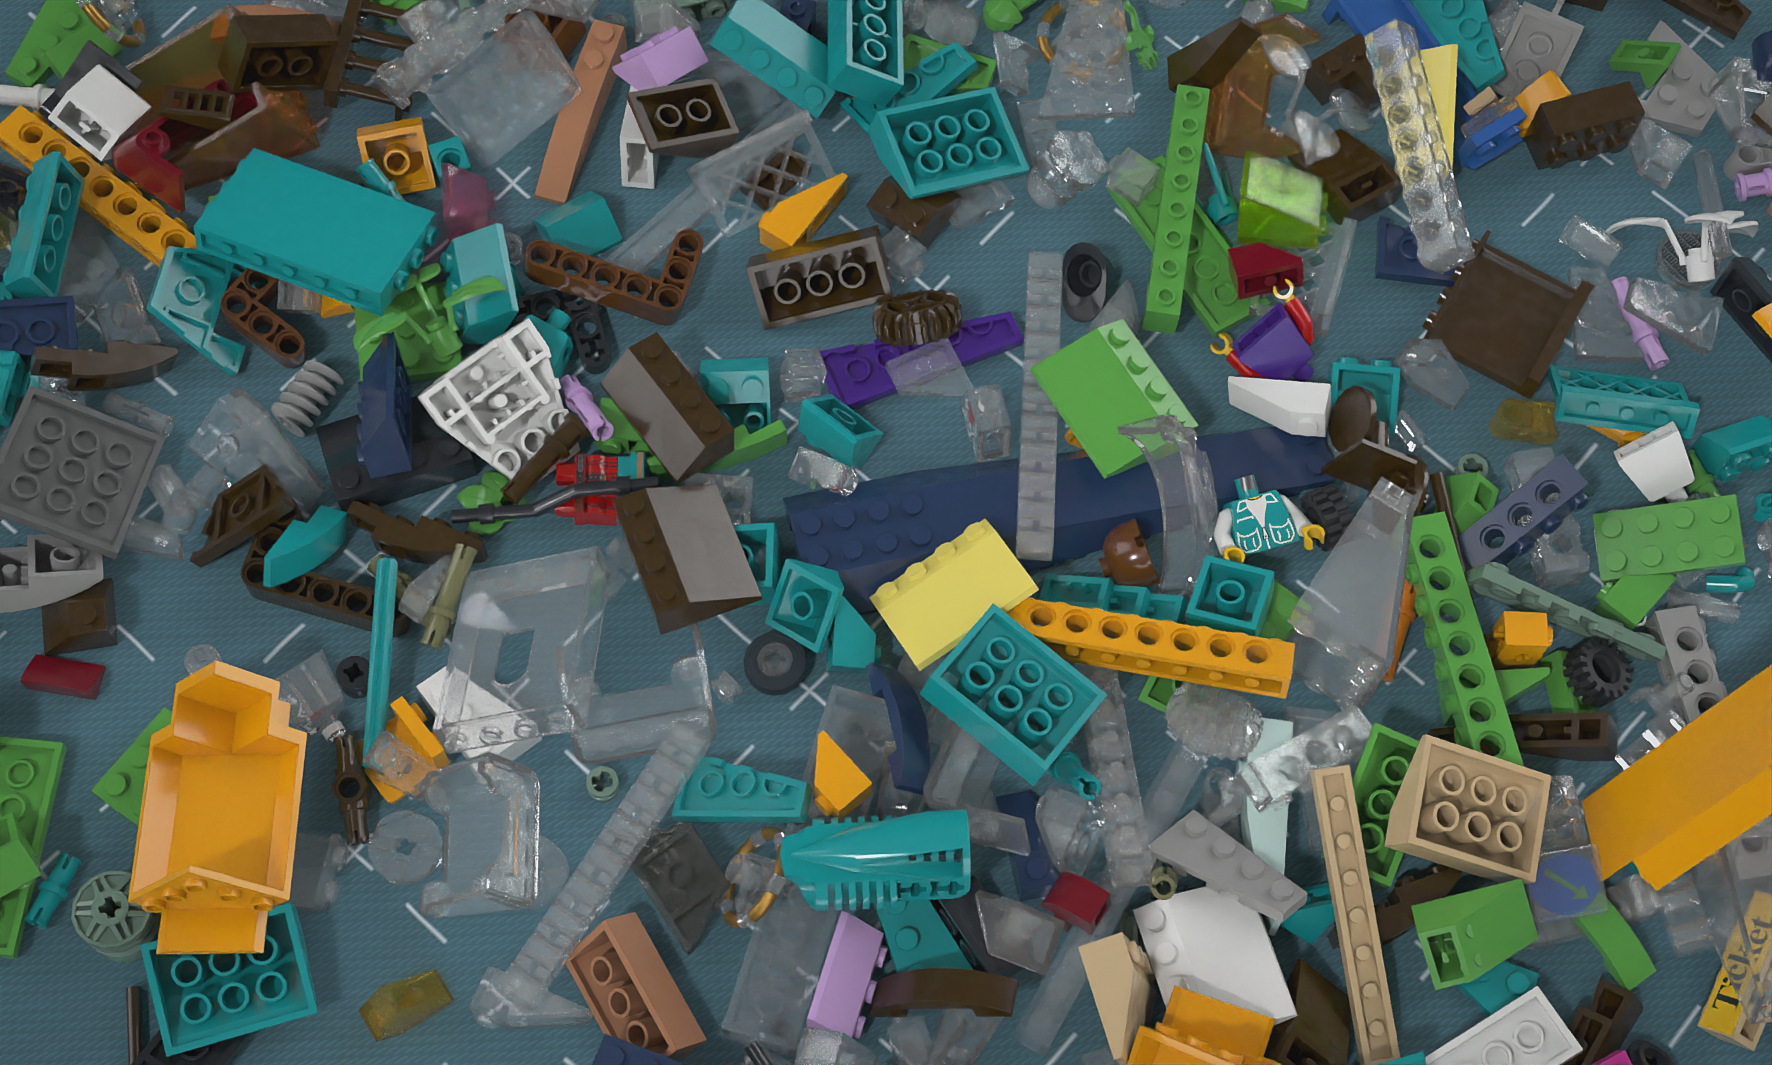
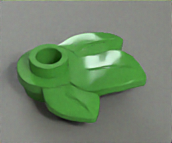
(484, 494)

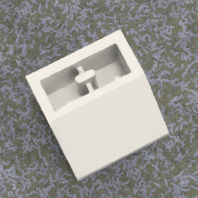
(99, 112)

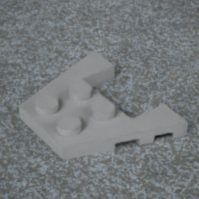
(1681, 95)

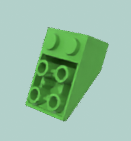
(1473, 931)

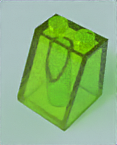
(1280, 204)

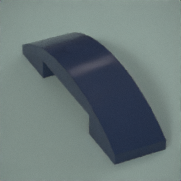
(912, 758)

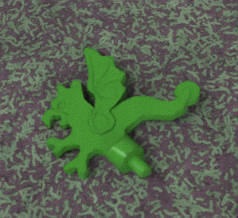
(1141, 39)

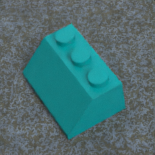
(472, 257)

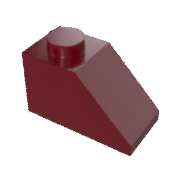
(1260, 266)

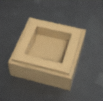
(1481, 102)

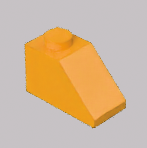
(838, 781)

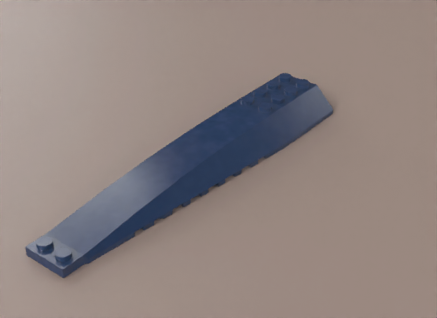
(909, 515)

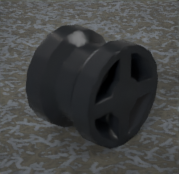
(357, 685)

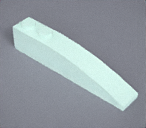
(1267, 831)

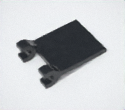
(85, 61)

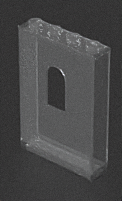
(565, 606)

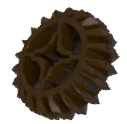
(917, 318)

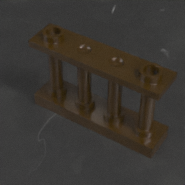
(346, 59)

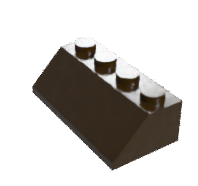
(820, 277)
(668, 409)

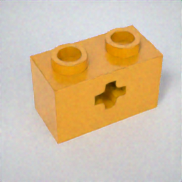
(1519, 639)

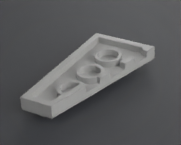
(1213, 856)

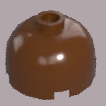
(1128, 557)

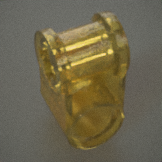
(1531, 422)

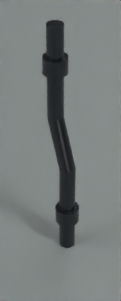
(489, 513)

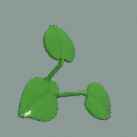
(440, 332)

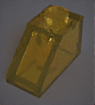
(404, 1004)

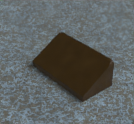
(768, 180)

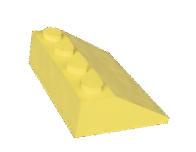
(950, 591)

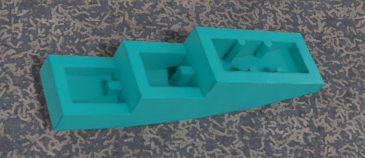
(1121, 599)

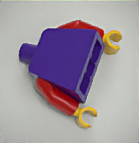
(1274, 345)

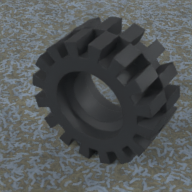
(1328, 510)
(1585, 680)

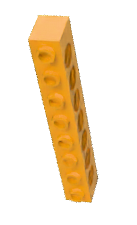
(18, 138)
(1163, 657)

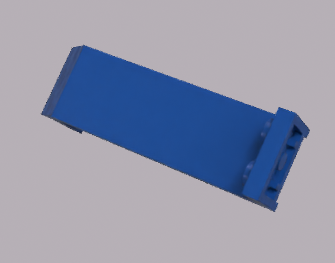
(1479, 148)

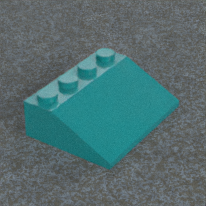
(947, 143)
(1012, 694)
(232, 994)

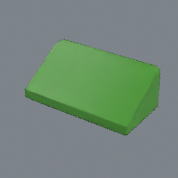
(1559, 694)

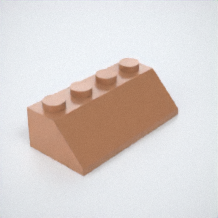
(633, 989)

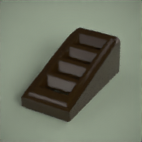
(200, 97)

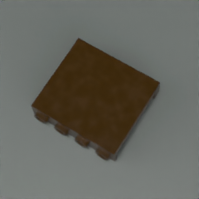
(1505, 317)

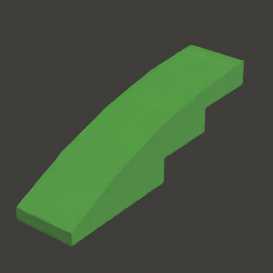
(746, 448)

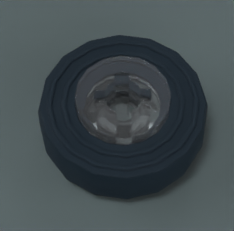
(775, 677)

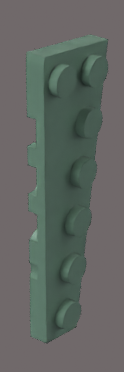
(1496, 584)

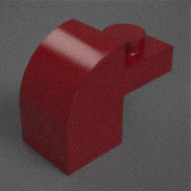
(1077, 902)

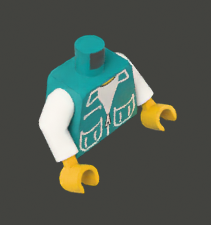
(1260, 523)

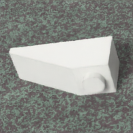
(1289, 405)

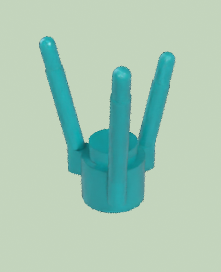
(1221, 205)

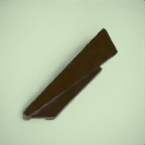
(1605, 1024)

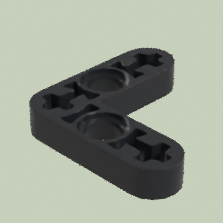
(579, 314)

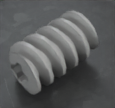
(304, 395)

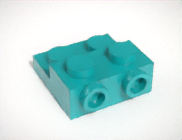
(1378, 378)

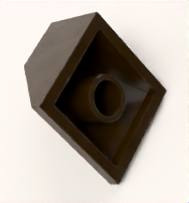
(81, 621)

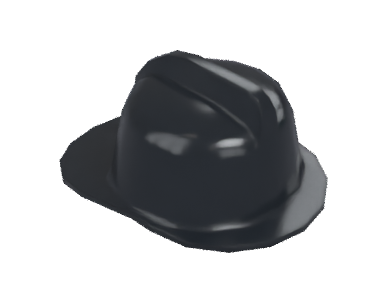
(1085, 281)

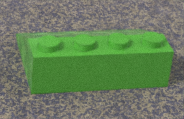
(1107, 384)

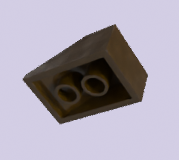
(684, 118)

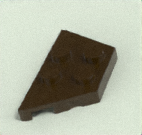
(243, 511)

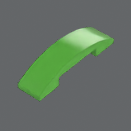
(1619, 946)

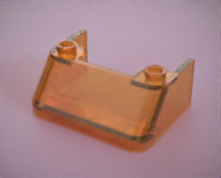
(1241, 99)

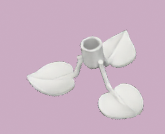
(1700, 260)

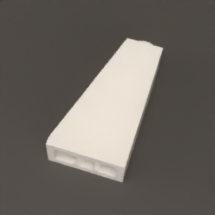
(637, 163)

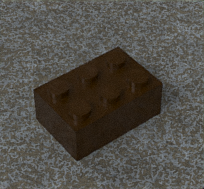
(277, 52)
(1583, 125)

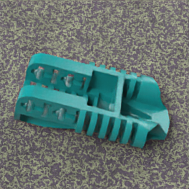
(872, 860)

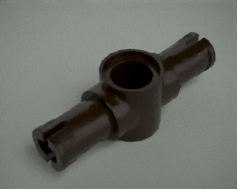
(352, 808)

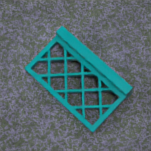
(1618, 403)

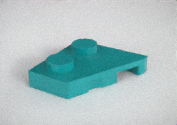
(1499, 987)

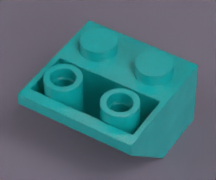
(739, 390)
(1736, 448)

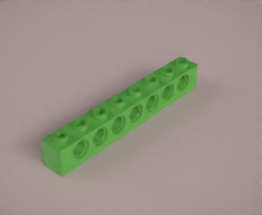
(1176, 210)
(1433, 534)

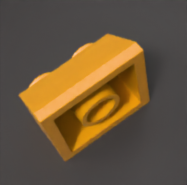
(400, 153)

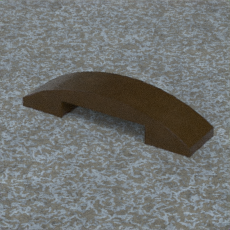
(945, 989)

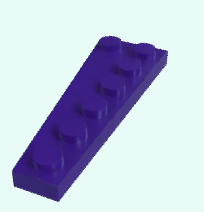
(860, 374)

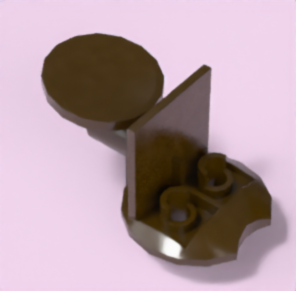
(1366, 449)

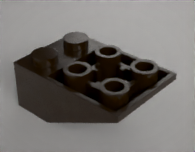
(1355, 179)
(1322, 1024)

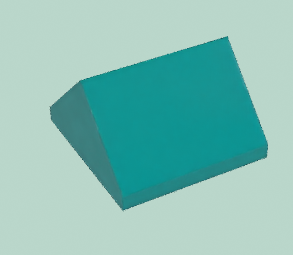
(581, 225)
(805, 603)

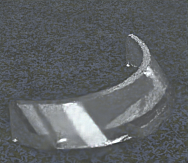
(1185, 496)

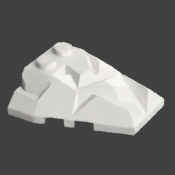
(501, 400)

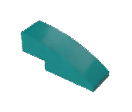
(305, 546)

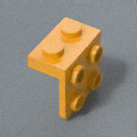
(410, 729)

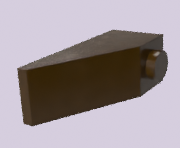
(1212, 56)
(1567, 735)

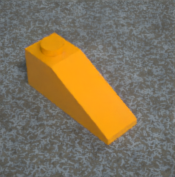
(801, 215)

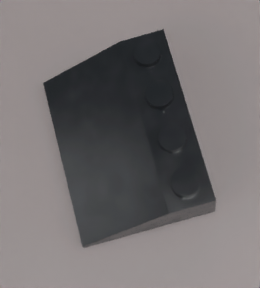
(436, 462)

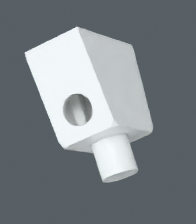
(1658, 464)

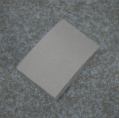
(45, 572)

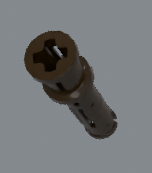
(554, 448)

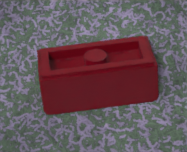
(63, 676)

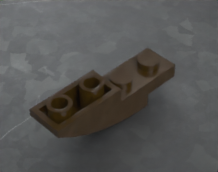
(117, 367)
(418, 544)
(1398, 918)

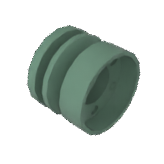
(118, 936)

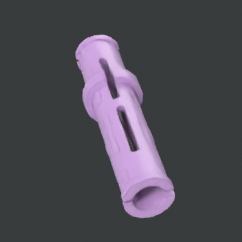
(1643, 334)
(580, 401)

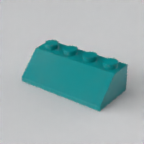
(776, 53)
(44, 228)

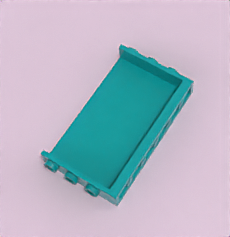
(316, 231)

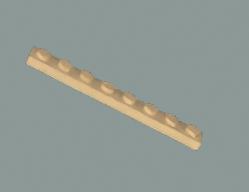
(1355, 915)

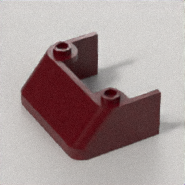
(142, 151)

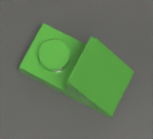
(1646, 57)

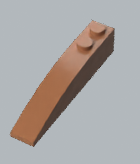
(580, 118)

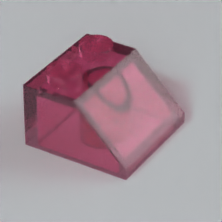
(465, 201)

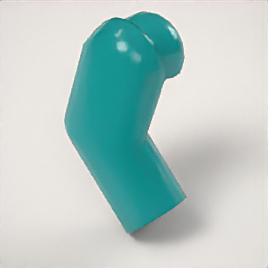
(1741, 582)

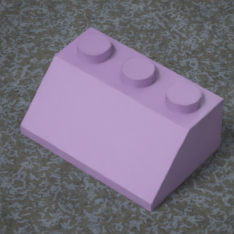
(847, 977)

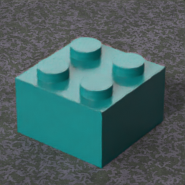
(1231, 597)

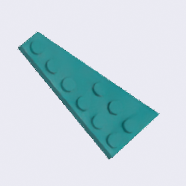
(1468, 27)

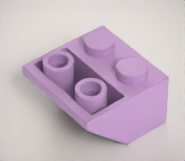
(661, 59)

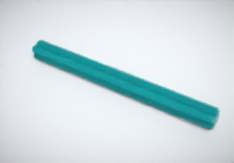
(380, 652)

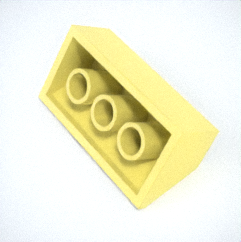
(1441, 74)

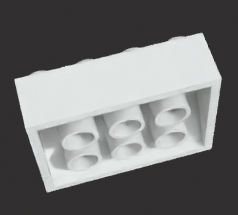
(1214, 949)

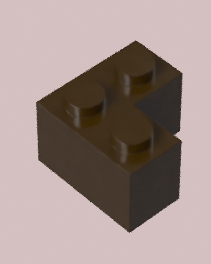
(1343, 69)

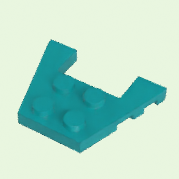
(189, 300)

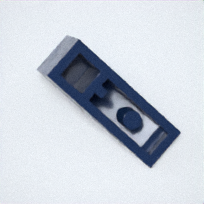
(1035, 873)

